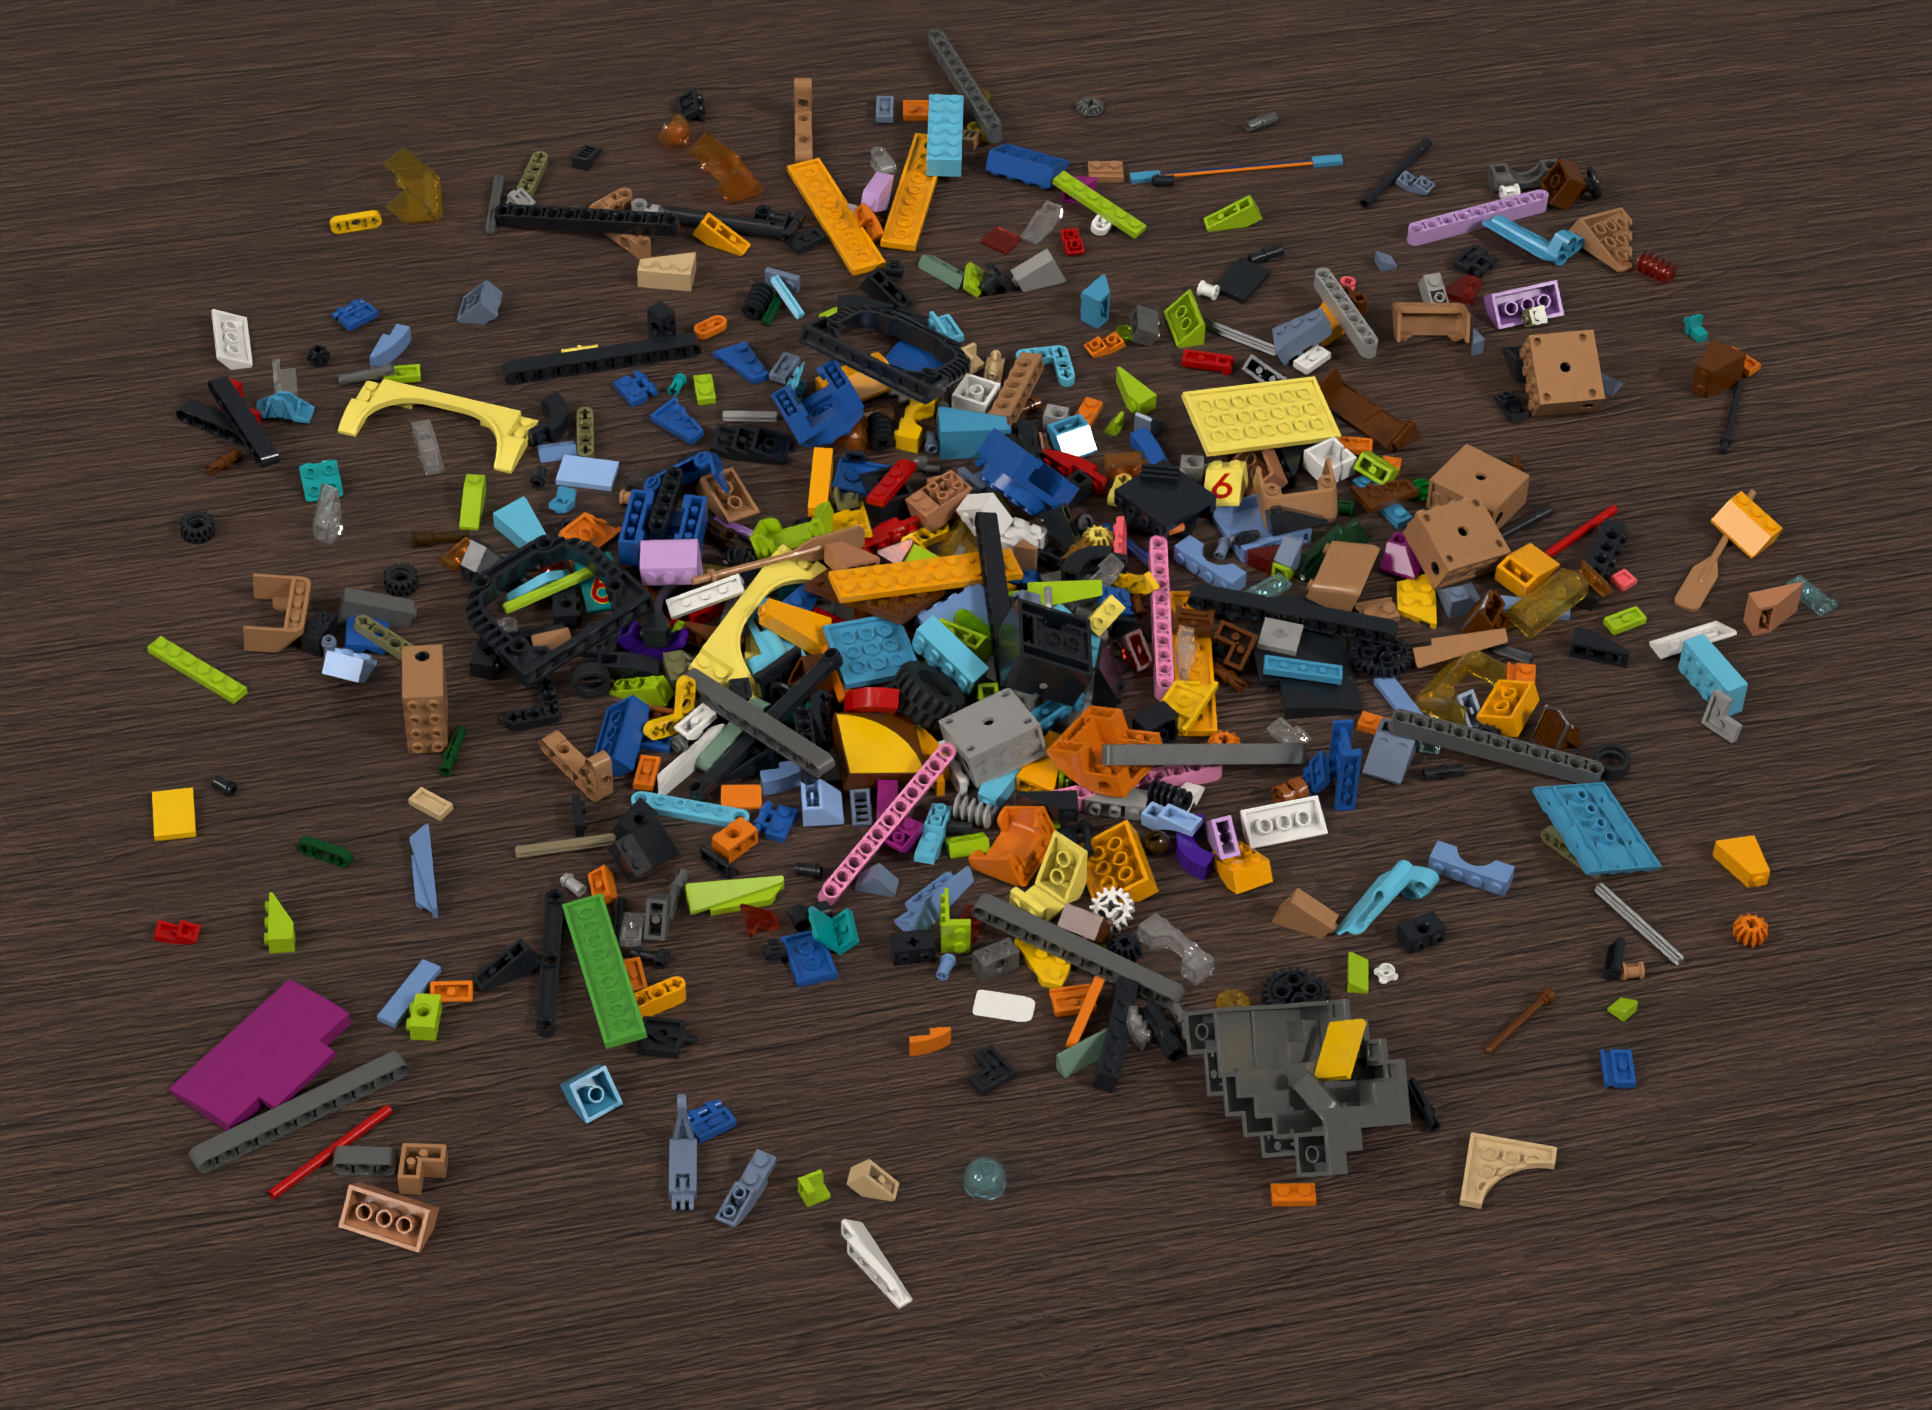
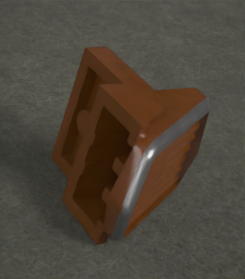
(1486, 614)
(1555, 730)

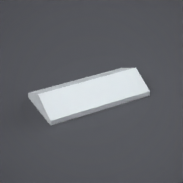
(231, 340)
(1673, 643)
(1283, 822)

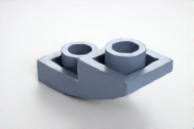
(1415, 185)

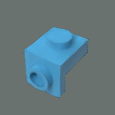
(564, 501)

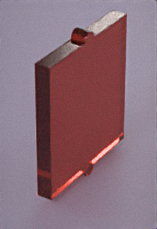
(1001, 240)

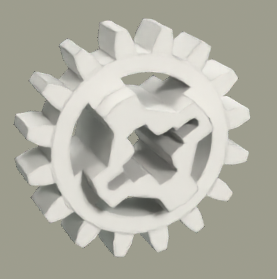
(1120, 912)

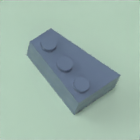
(1299, 334)

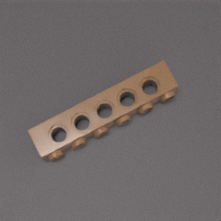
(1018, 387)

